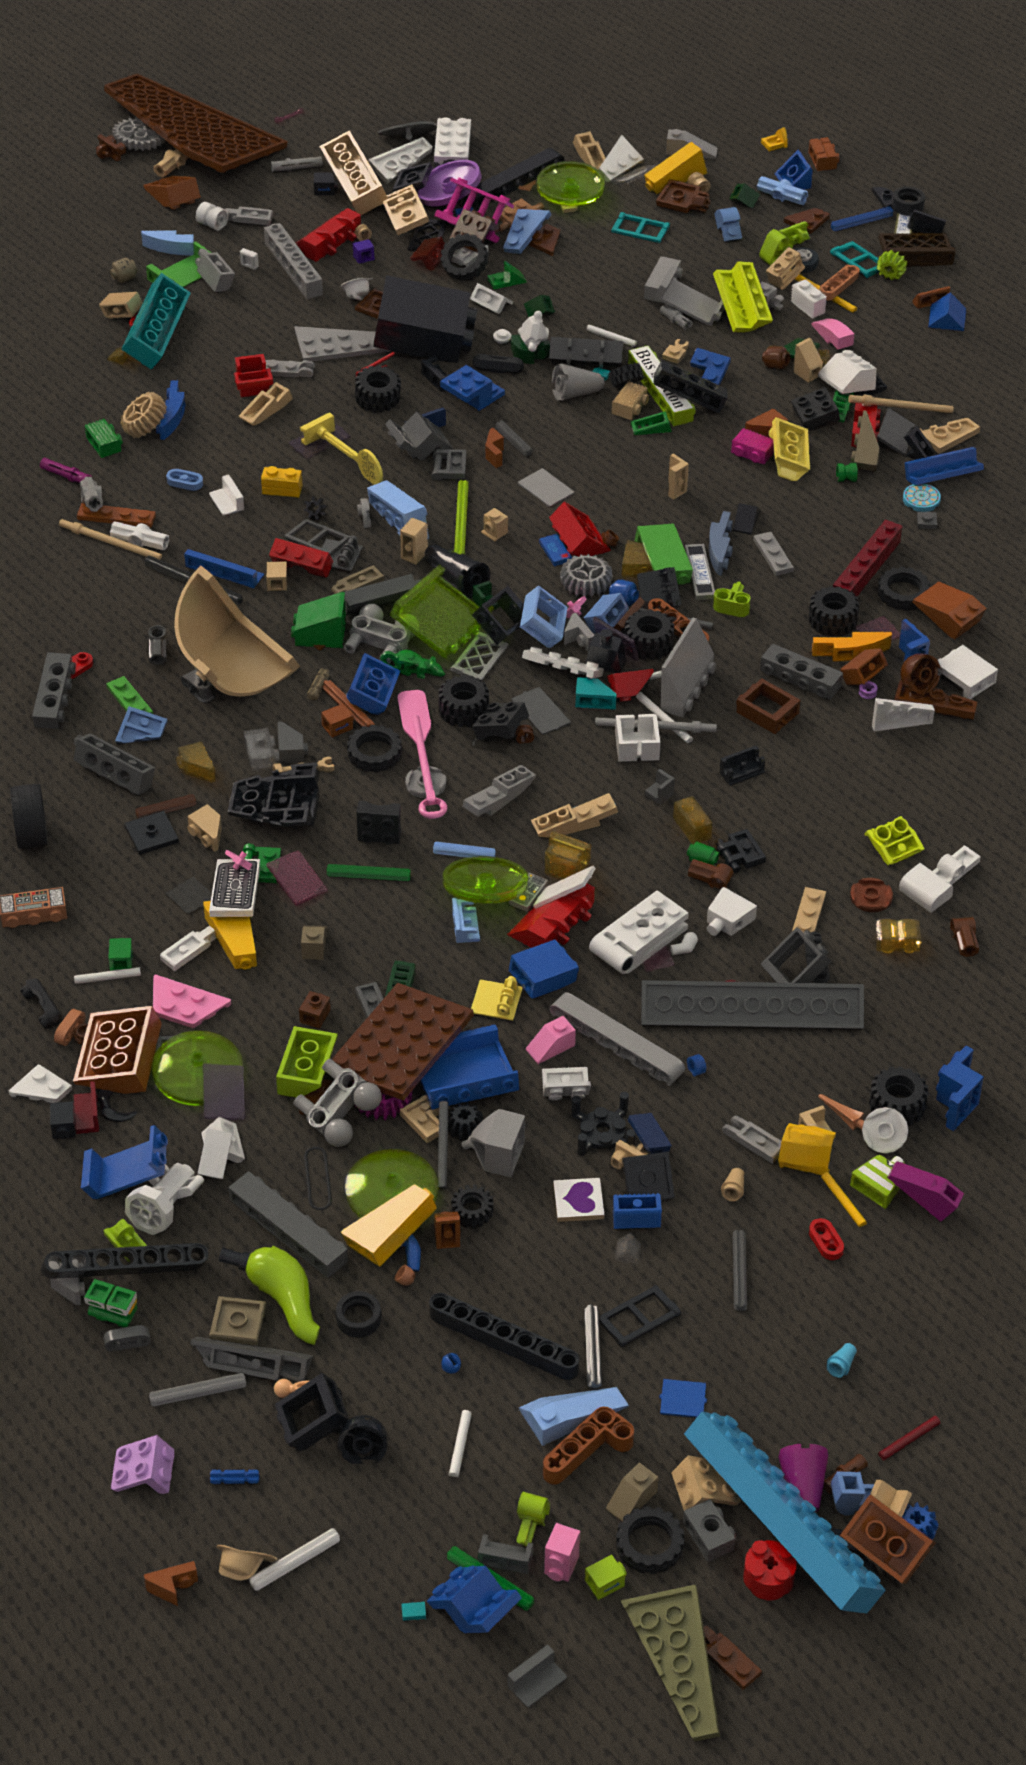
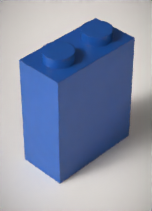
(543, 968)

